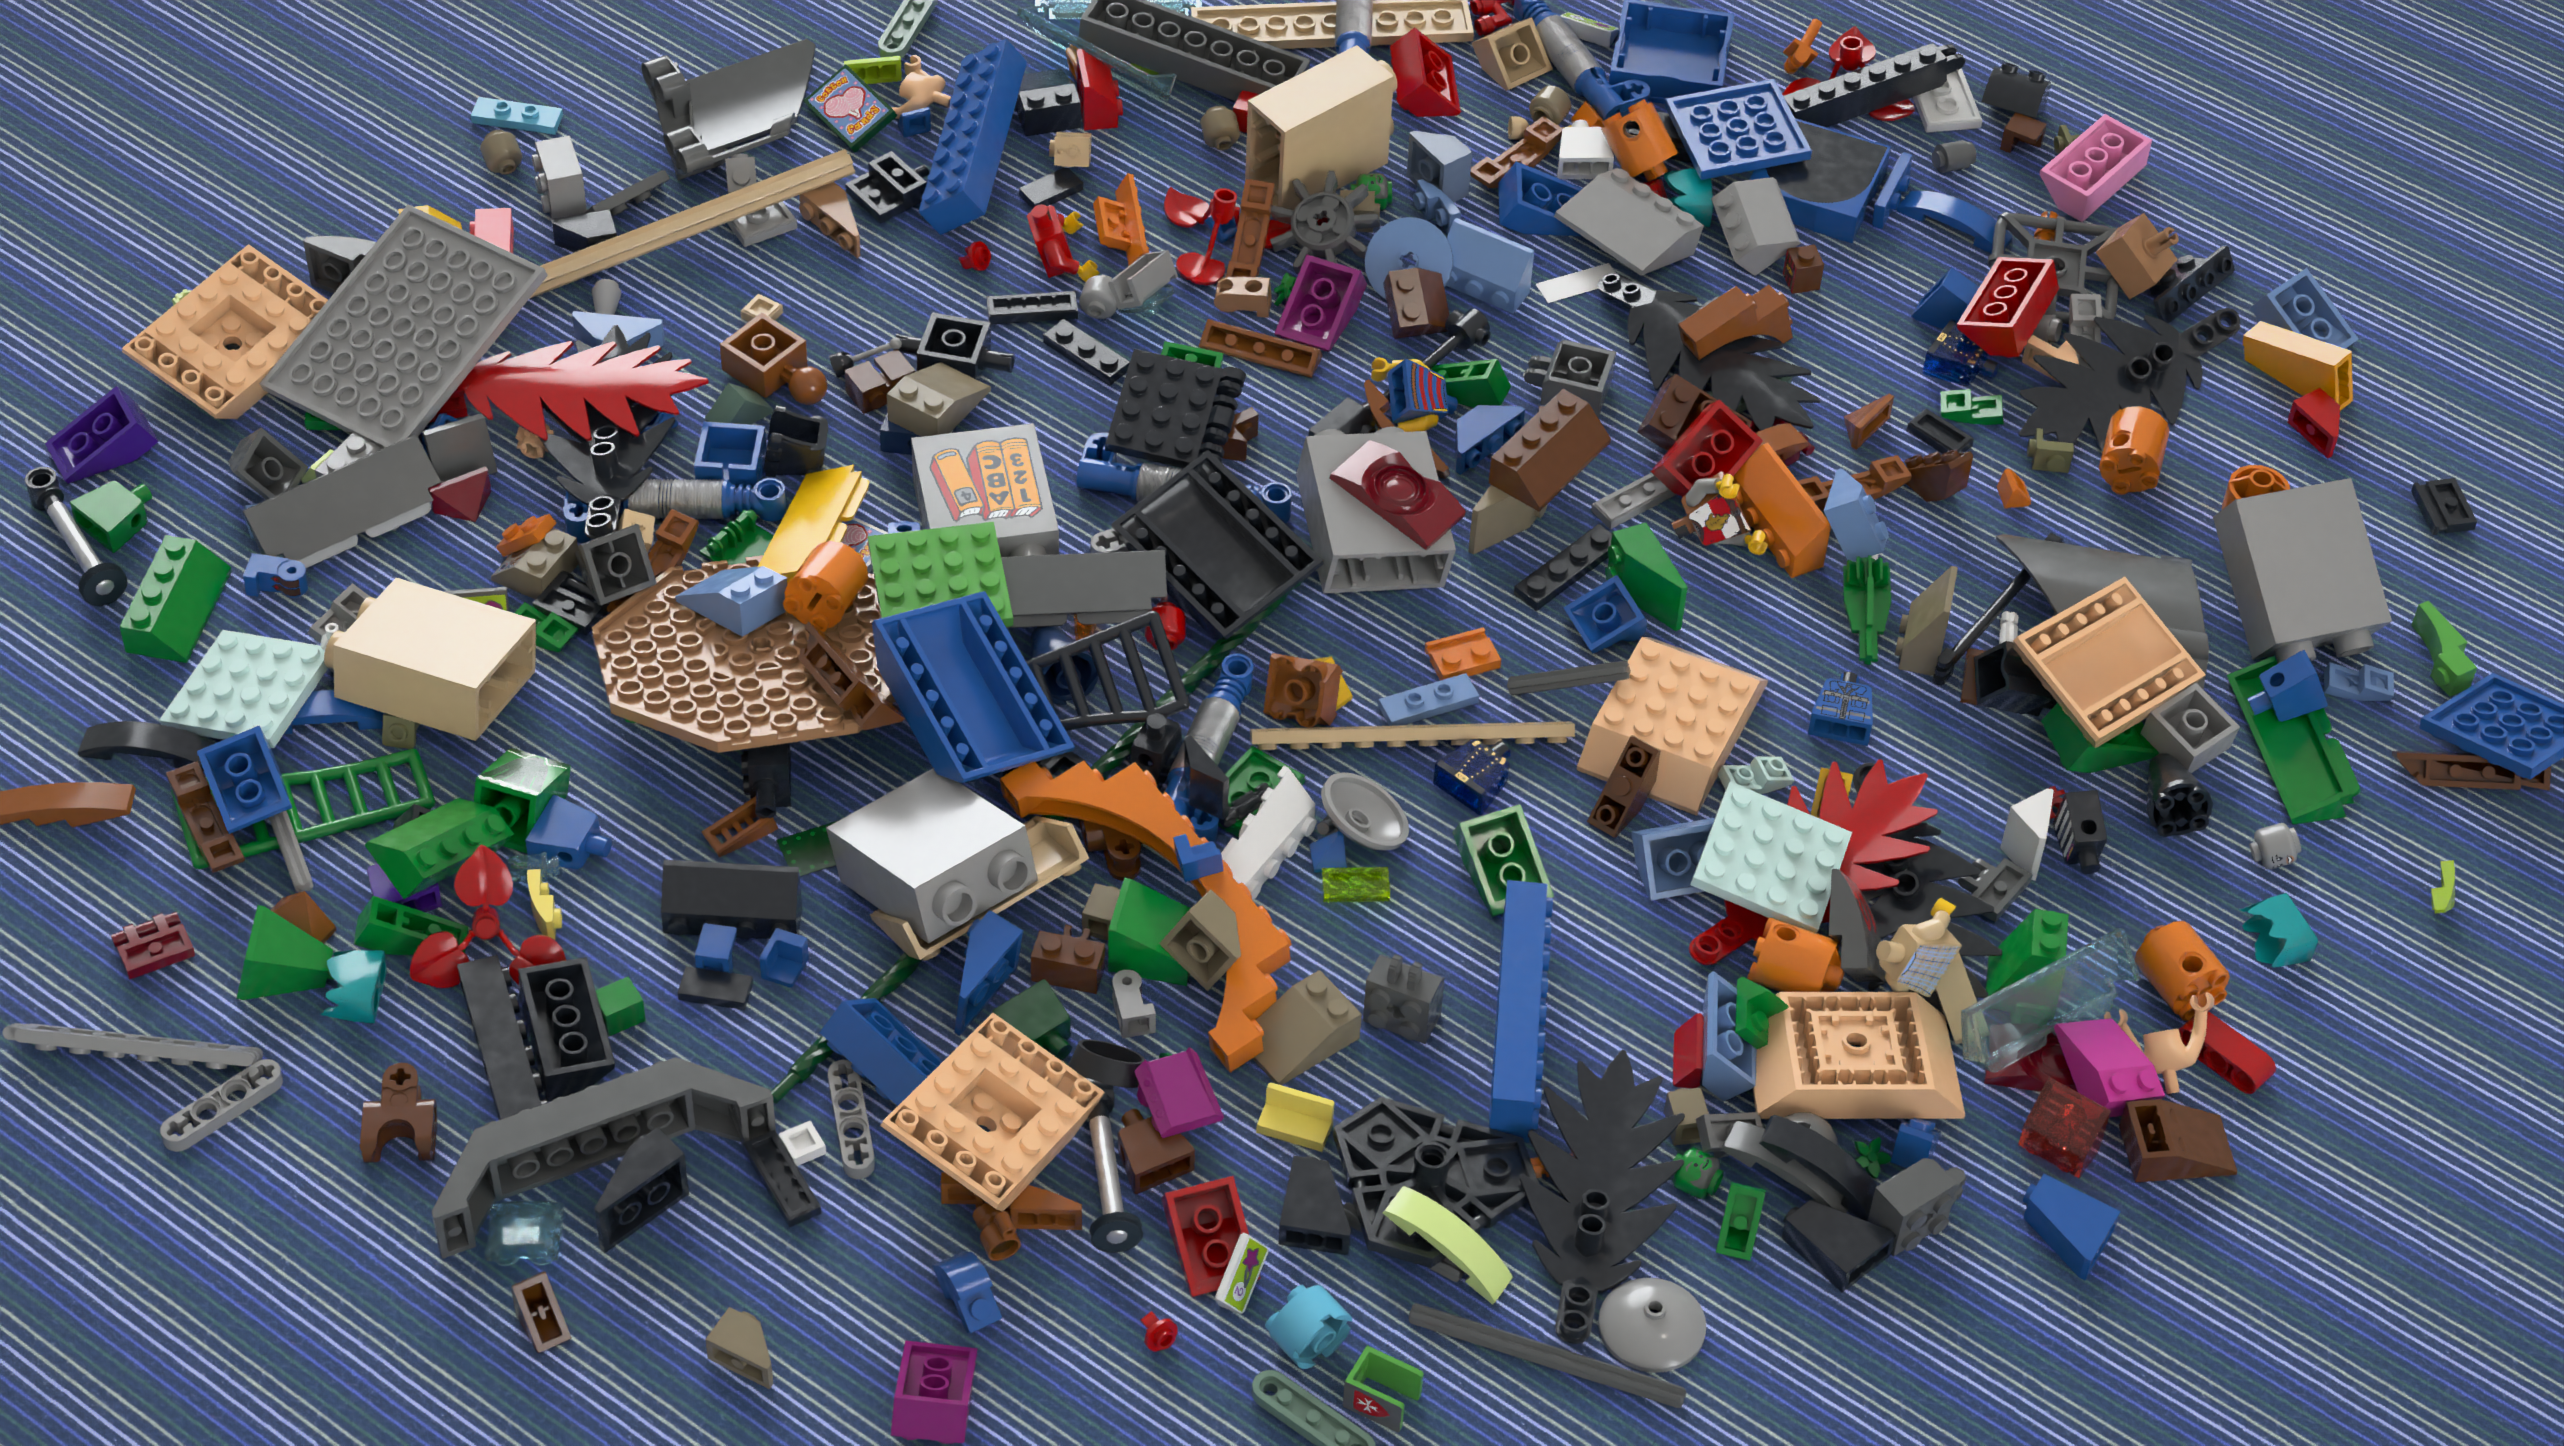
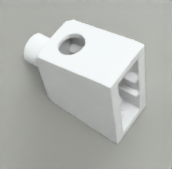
(1583, 152)

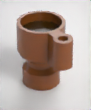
(997, 1232)

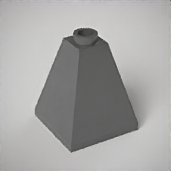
(615, 565)

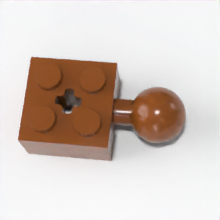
(768, 356)

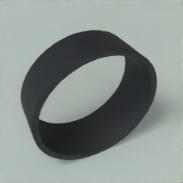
(1106, 1063)

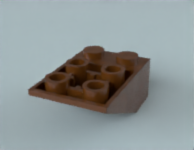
(1674, 411)
(2174, 1142)

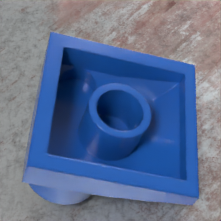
(1607, 616)

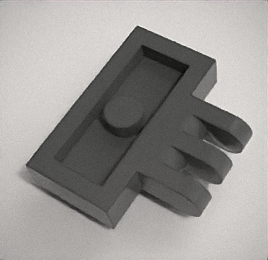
(1997, 885)

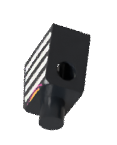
(2081, 830)

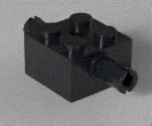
(957, 343)
(768, 777)

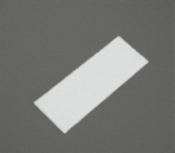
(1573, 283)

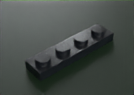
(1564, 568)

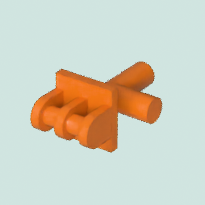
(1799, 52)

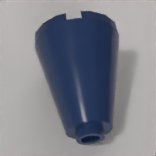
(1053, 637)

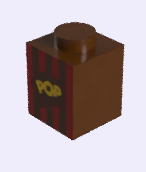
(1803, 269)

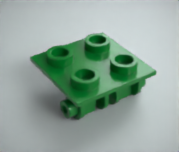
(738, 540)

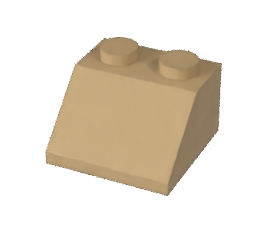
(1513, 54)

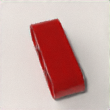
(2231, 1055)

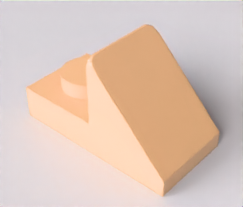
(2039, 347)

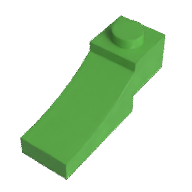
(2451, 667)

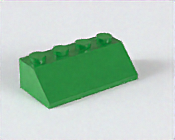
(174, 600)
(437, 844)

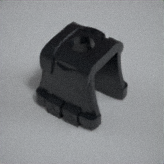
(795, 443)

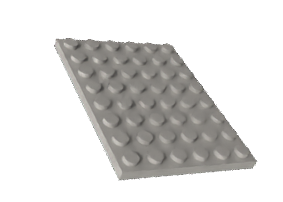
(403, 329)

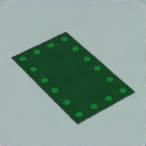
(808, 850)

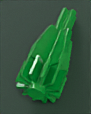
(1867, 602)

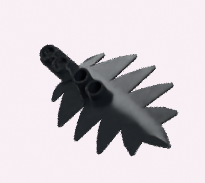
(1730, 366)
(2123, 379)
(610, 461)
(1917, 894)
(1592, 1225)

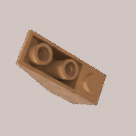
(832, 213)

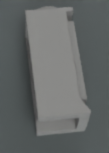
(1142, 279)

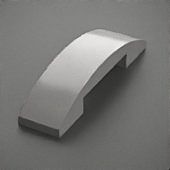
(2082, 311)

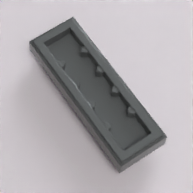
(639, 192)

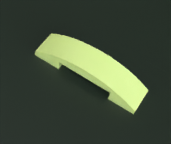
(1453, 1239)

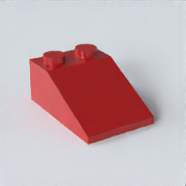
(1205, 1230)

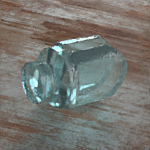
(522, 863)

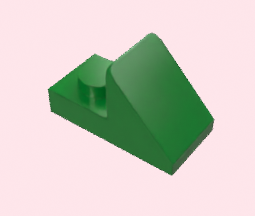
(1753, 1011)
(1740, 1221)

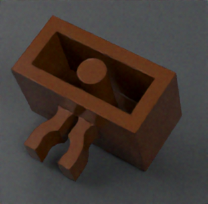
(1068, 960)

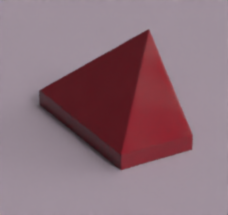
(462, 496)

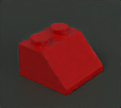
(1097, 93)

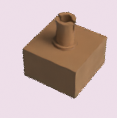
(2138, 254)

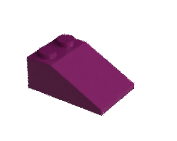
(1321, 303)
(933, 1392)

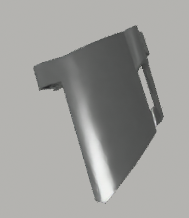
(728, 105)
(2075, 572)

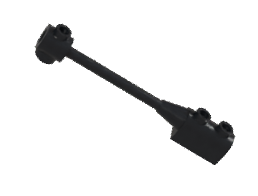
(1464, 332)

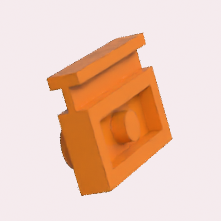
(1462, 654)

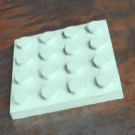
(247, 685)
(1771, 858)

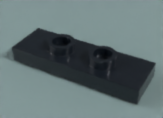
(1032, 307)
(782, 1178)

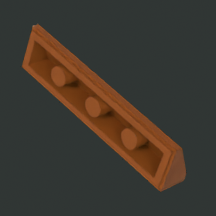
(1260, 348)

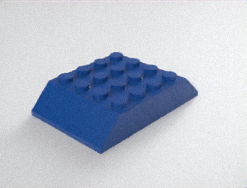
(966, 689)

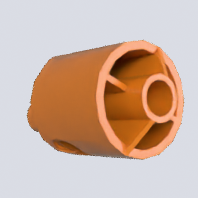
(1644, 151)
(2134, 450)
(2253, 481)
(826, 585)
(1796, 960)
(2181, 966)

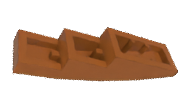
(73, 801)
(1030, 1210)

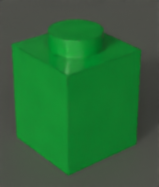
(620, 1006)

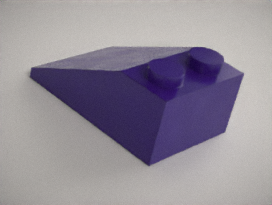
(102, 438)

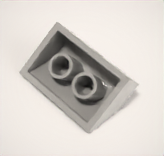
(1755, 223)

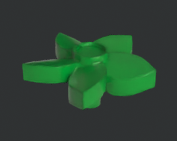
(1285, 288)
(1870, 1157)

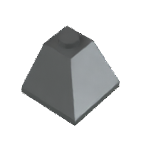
(266, 465)

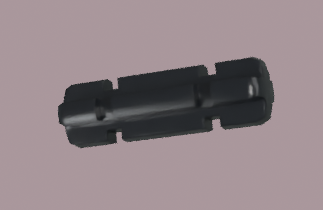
(1244, 805)

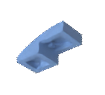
(2363, 685)

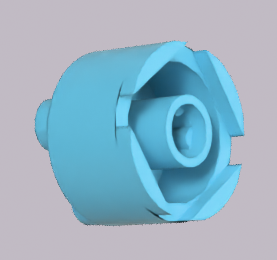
(1309, 1325)

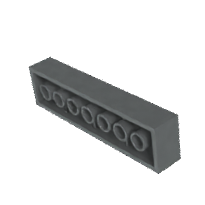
(1187, 47)

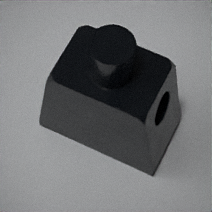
(1159, 742)

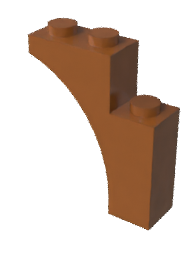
(1735, 317)

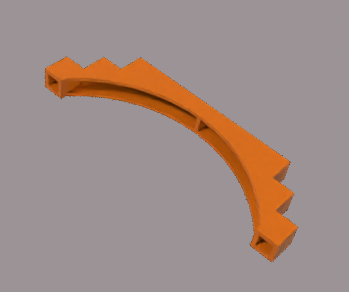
(1137, 808)

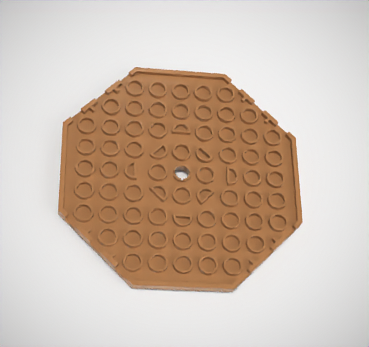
(722, 688)

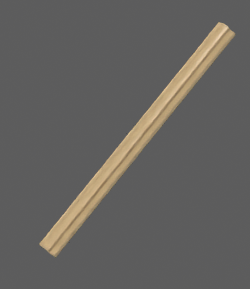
(695, 220)

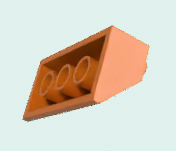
(1783, 511)

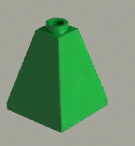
(281, 958)

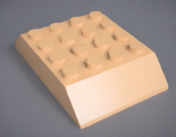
(2108, 661)
(1681, 707)

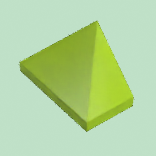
(877, 69)

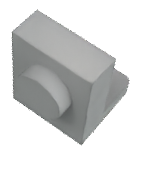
(740, 172)

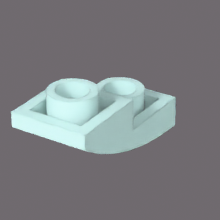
(1761, 776)

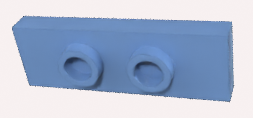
(1428, 700)

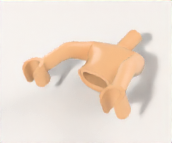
(920, 88)
(2166, 1047)

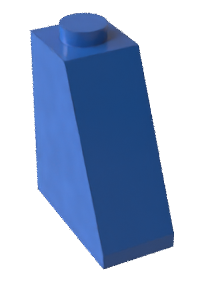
(1945, 299)
(2070, 1222)

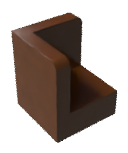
(2022, 129)

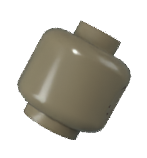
(1551, 103)
(1220, 127)
(501, 152)

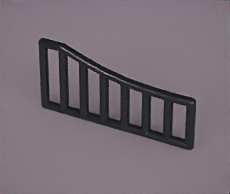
(1094, 644)

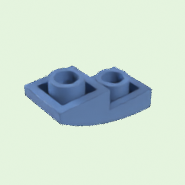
(1435, 204)

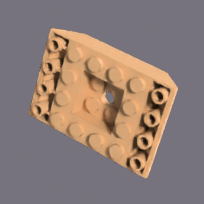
(242, 304)
(1895, 1074)
(1013, 1090)

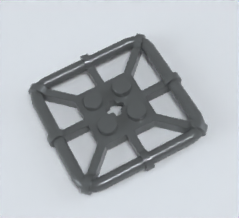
(2068, 257)

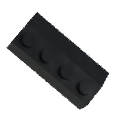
(732, 895)
(565, 1026)

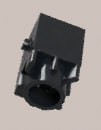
(2009, 683)

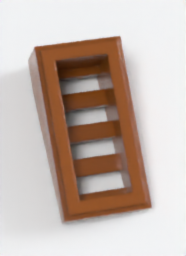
(742, 814)

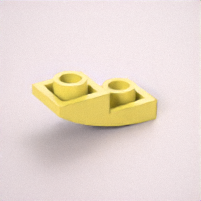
(543, 906)

